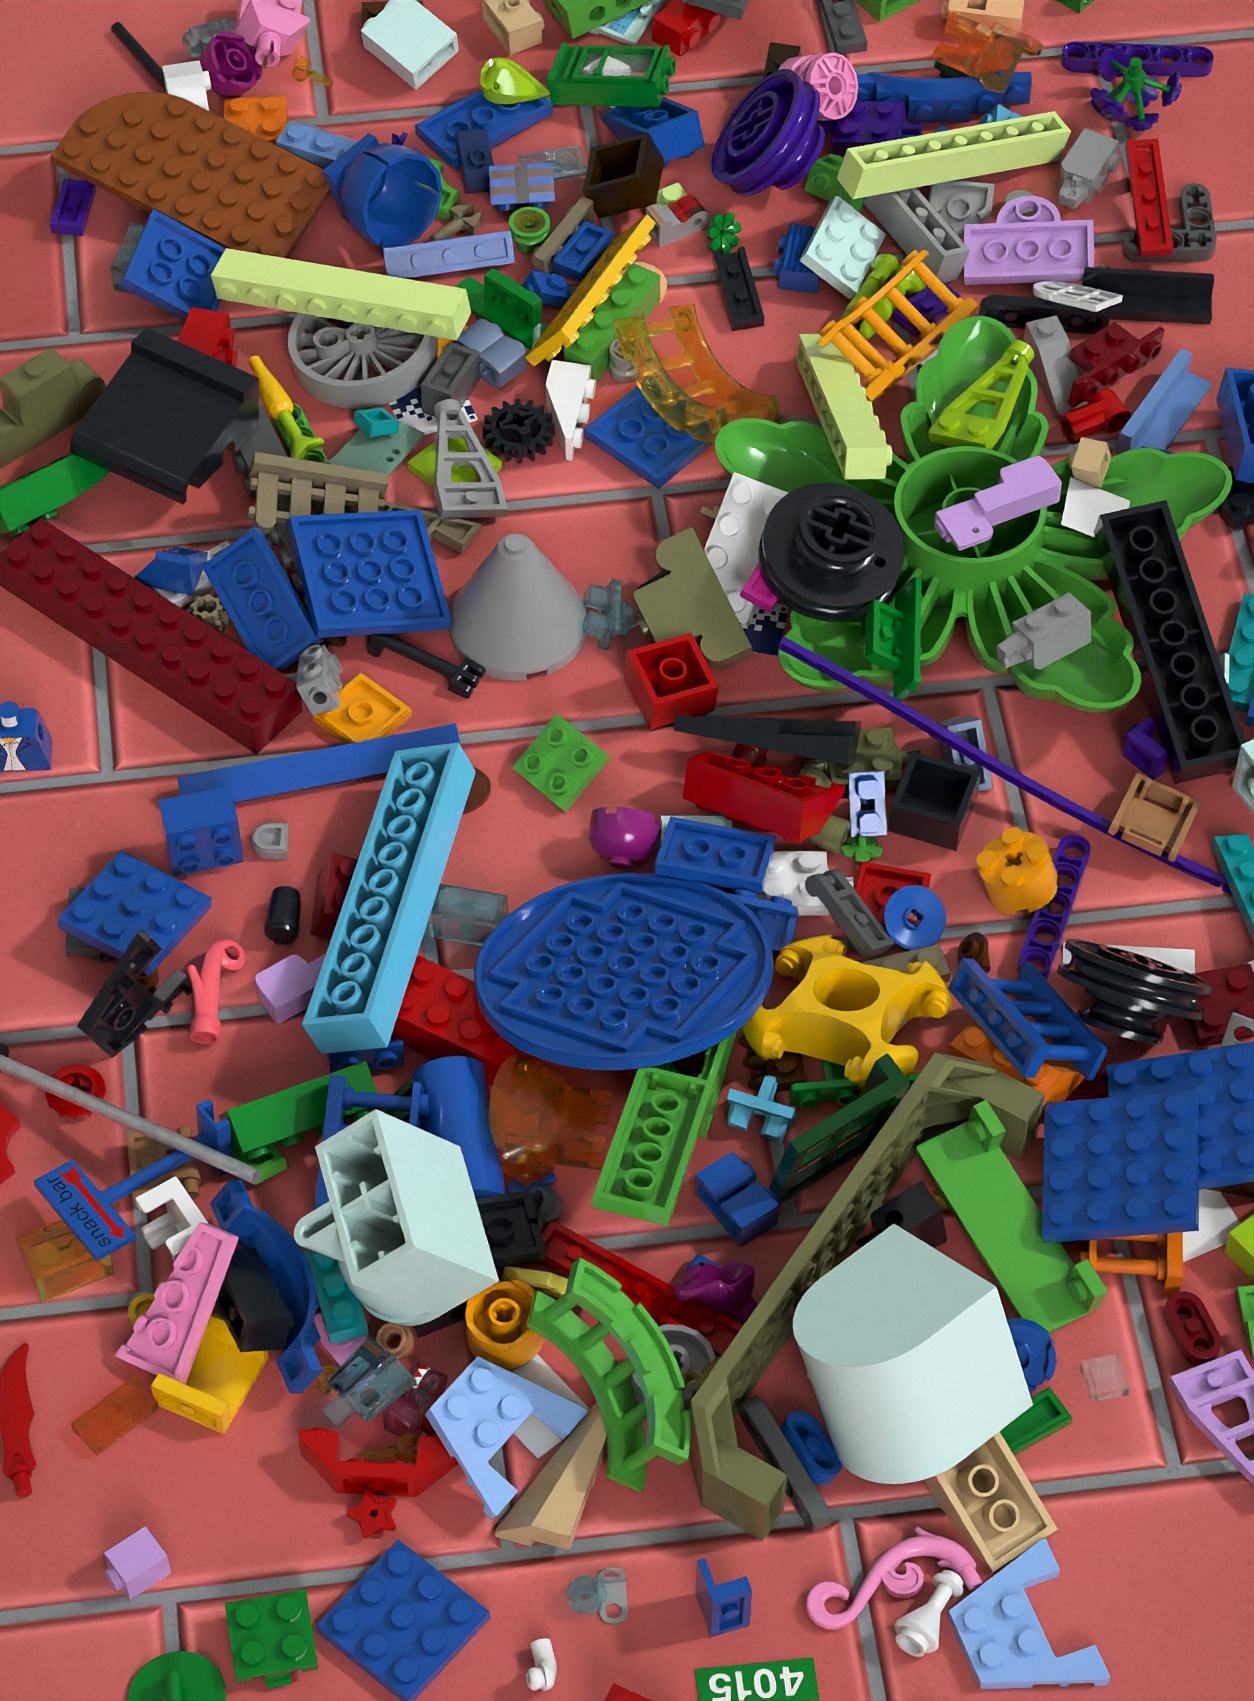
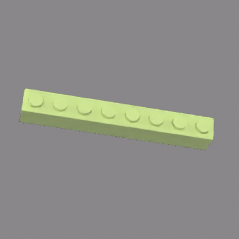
(953, 154)
(341, 294)
(843, 410)

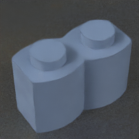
(499, 355)

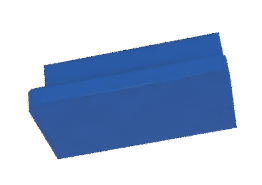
(724, 1605)

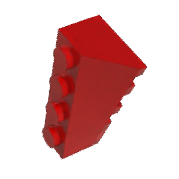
(760, 795)

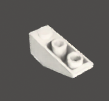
(567, 396)

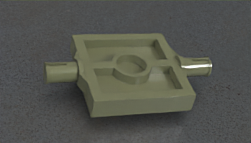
(874, 752)

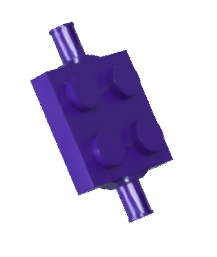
(870, 124)

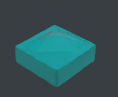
(376, 422)

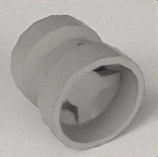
(618, 367)

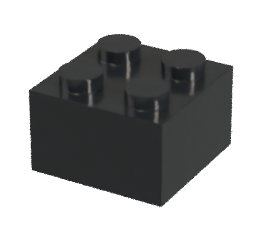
(934, 801)

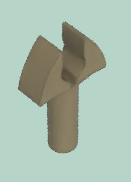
(460, 221)

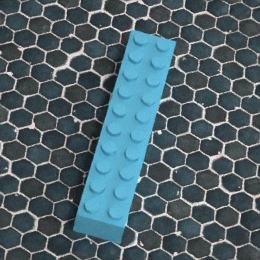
(389, 900)

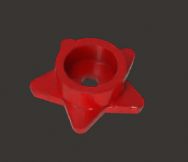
(379, 1523)

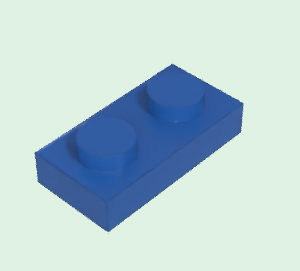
(582, 250)

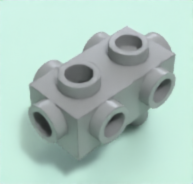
(318, 679)

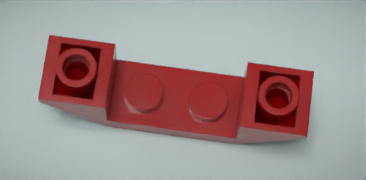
(395, 1478)

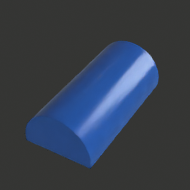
(461, 1115)

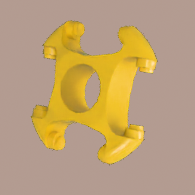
(845, 1008)

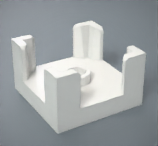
(176, 1225)

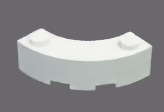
(187, 82)

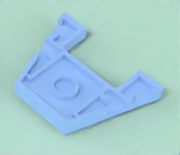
(481, 1415)
(1005, 1637)

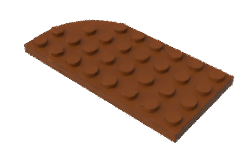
(195, 171)

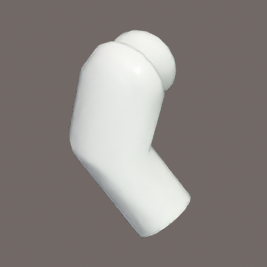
(545, 1672)

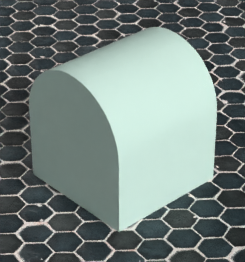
(908, 1359)

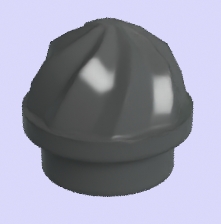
(546, 1203)

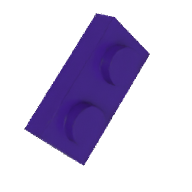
(73, 207)
(928, 305)

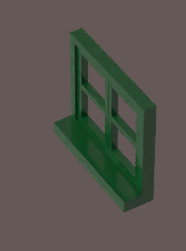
(868, 1113)

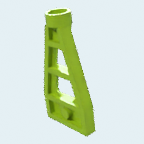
(961, 429)

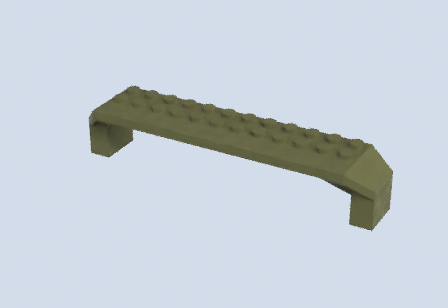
(940, 1099)

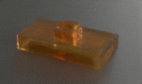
(115, 1415)

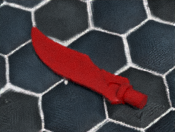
(15, 1422)

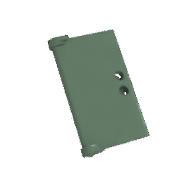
(378, 452)

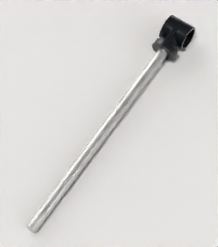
(127, 1118)

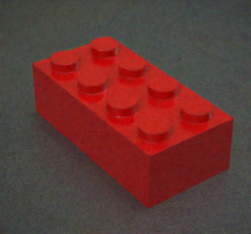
(445, 1020)

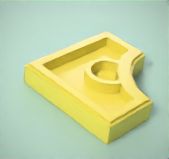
(539, 1280)

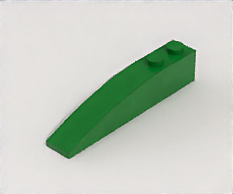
(44, 490)

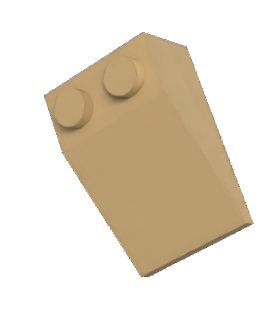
(992, 1503)

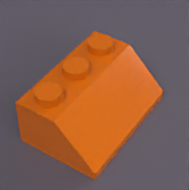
(1053, 1079)

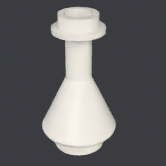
(920, 1629)

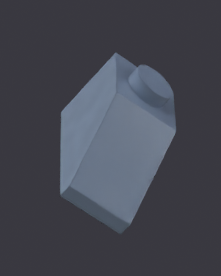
(970, 730)

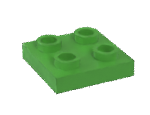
(561, 762)

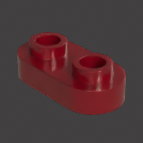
(1193, 1331)

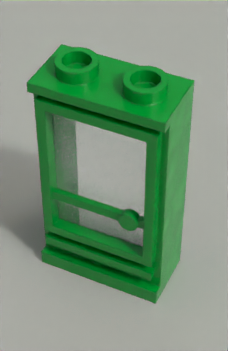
(610, 75)

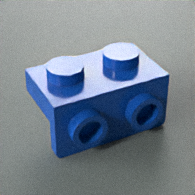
(776, 916)

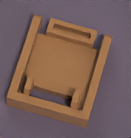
(1151, 825)

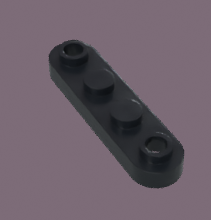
(1016, 311)

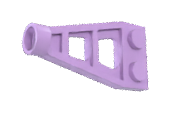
(1212, 1385)

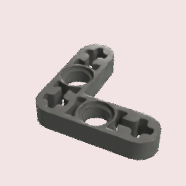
(1190, 234)

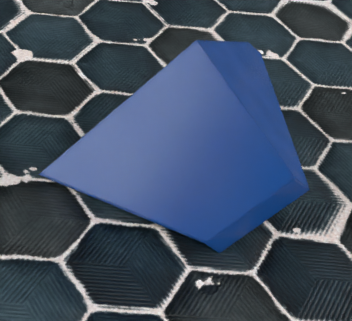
(174, 570)

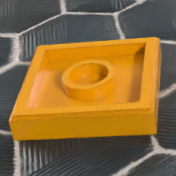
(364, 712)

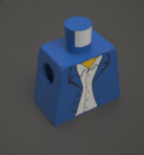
(23, 739)

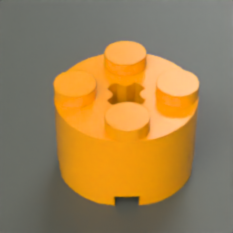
(1018, 872)
(498, 1324)

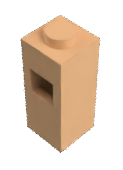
(987, 12)

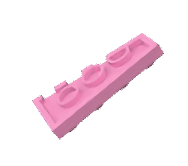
(175, 1323)

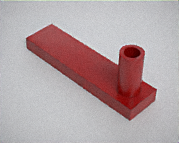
(1149, 198)

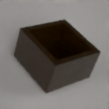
(623, 175)

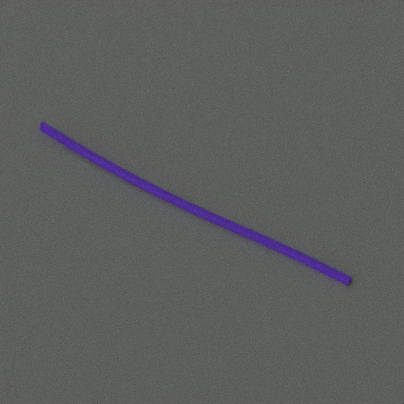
(985, 760)

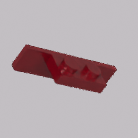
(1109, 357)

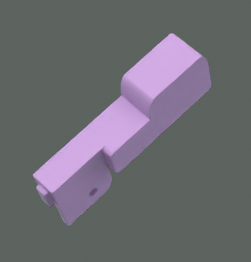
(1020, 490)
(287, 986)

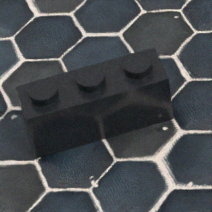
(253, 1304)

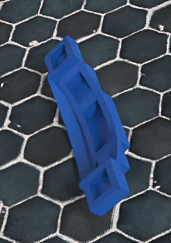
(942, 98)
(287, 1270)

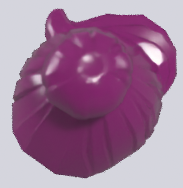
(721, 1288)

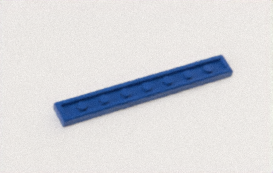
(314, 767)

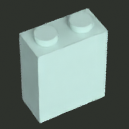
(409, 40)

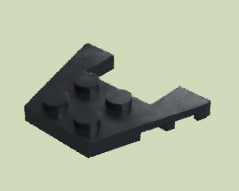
(124, 1004)

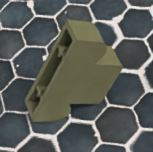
(43, 401)
(691, 602)

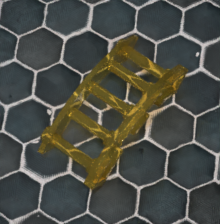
(676, 402)

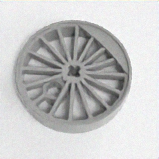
(349, 348)

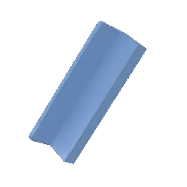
(1165, 407)

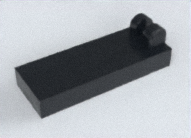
(738, 289)

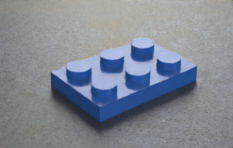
(715, 855)

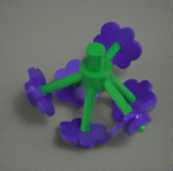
(1136, 88)

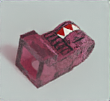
(415, 1402)

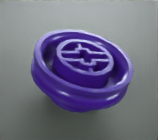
(770, 136)

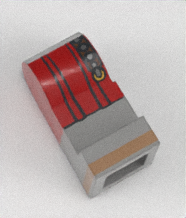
(677, 220)

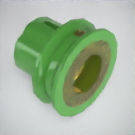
(529, 228)

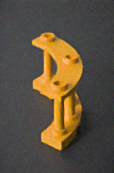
(865, 356)

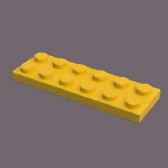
(591, 292)

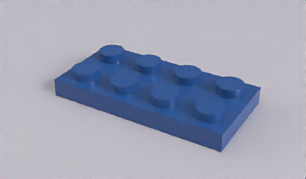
(478, 113)
(261, 600)

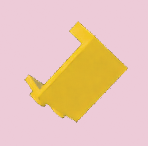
(216, 1381)

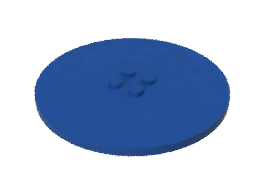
(623, 971)

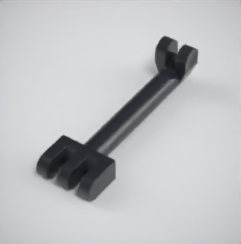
(462, 677)

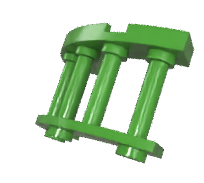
(647, 1356)

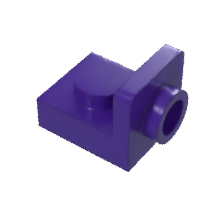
(1144, 751)

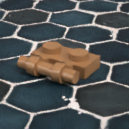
(146, 1151)

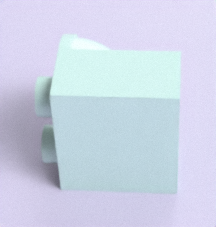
(399, 1220)

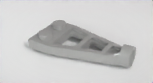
(463, 498)

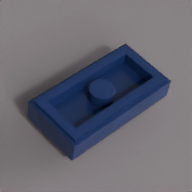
(474, 159)

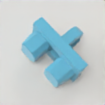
(776, 1115)

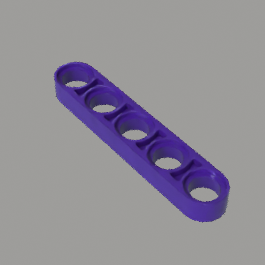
(1150, 53)
(1066, 897)

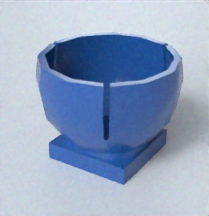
(380, 191)

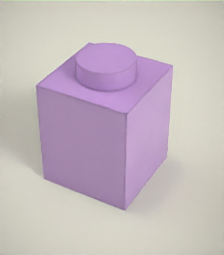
(136, 1563)

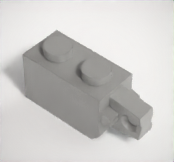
(1087, 168)
(1047, 634)

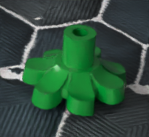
(723, 232)

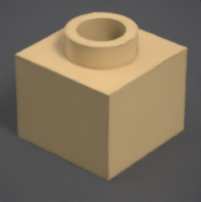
(1090, 461)

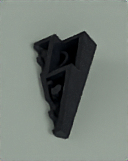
(814, 739)

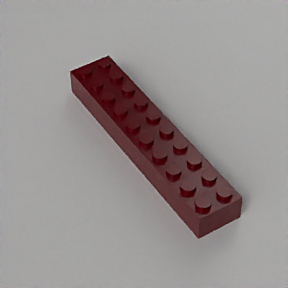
(149, 635)

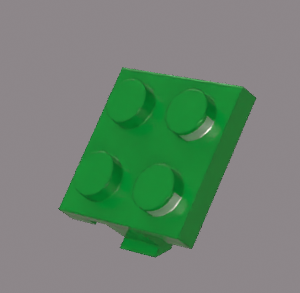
(271, 1637)

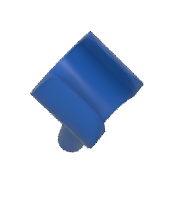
(516, 1186)

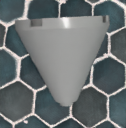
(517, 613)

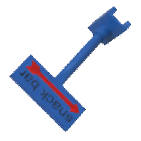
(90, 1211)

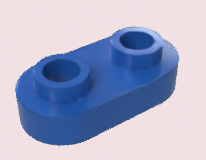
(811, 1447)

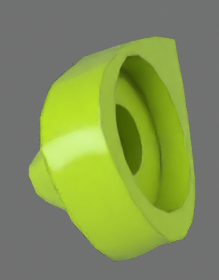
(509, 83)

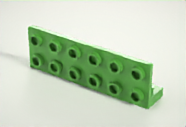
(1008, 1224)

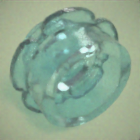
(583, 1585)

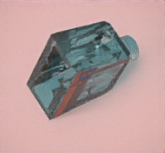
(367, 1384)

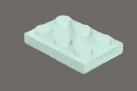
(842, 247)

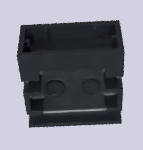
(168, 416)

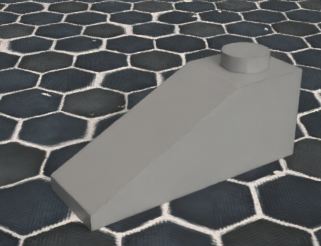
(1052, 362)

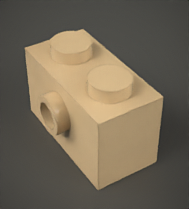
(513, 23)

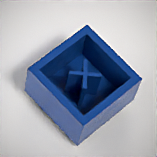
(201, 831)

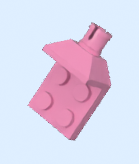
(271, 27)

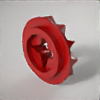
(89, 1082)

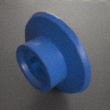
(929, 914)

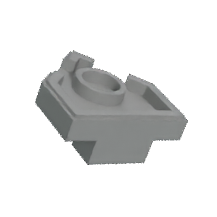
(962, 202)

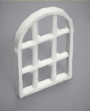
(1084, 295)

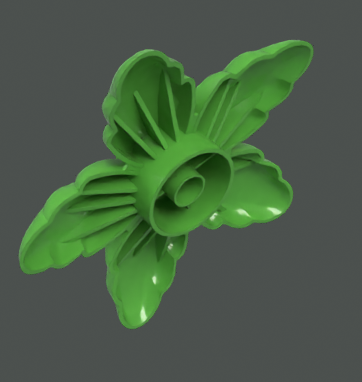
(997, 580)

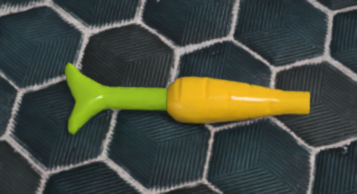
(280, 408)

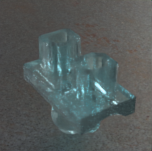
(613, 615)

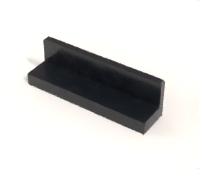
(1155, 294)

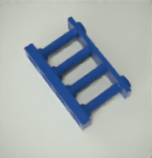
(1011, 1032)
(344, 1098)

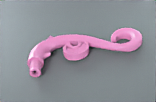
(899, 1586)

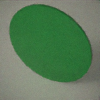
(178, 1678)

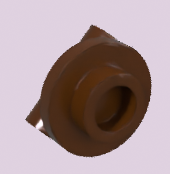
(975, 947)

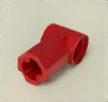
(1101, 413)

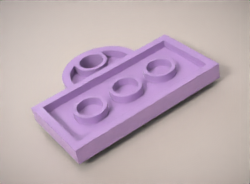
(1028, 247)

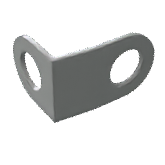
(616, 1594)

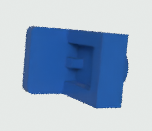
(549, 287)

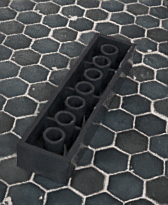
(1170, 641)

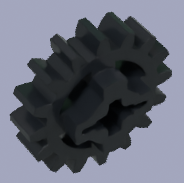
(518, 430)

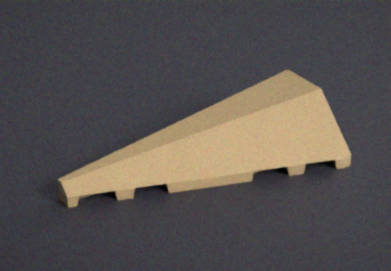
(557, 1497)

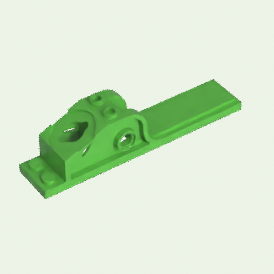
(659, 1136)

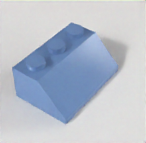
(314, 143)

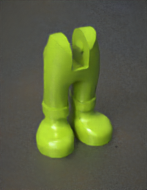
(882, 270)

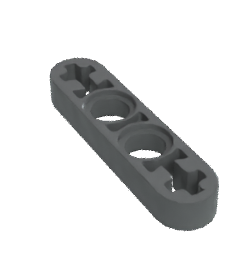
(780, 1455)

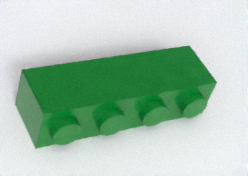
(290, 1113)

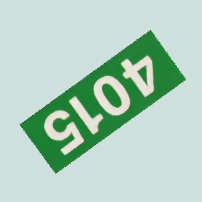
(759, 1681)

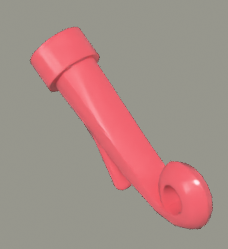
(205, 1024)

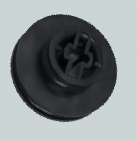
(823, 551)
(1131, 990)

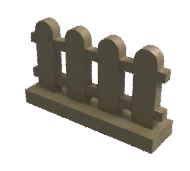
(310, 481)

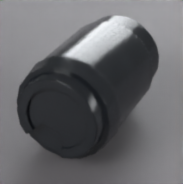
(283, 915)

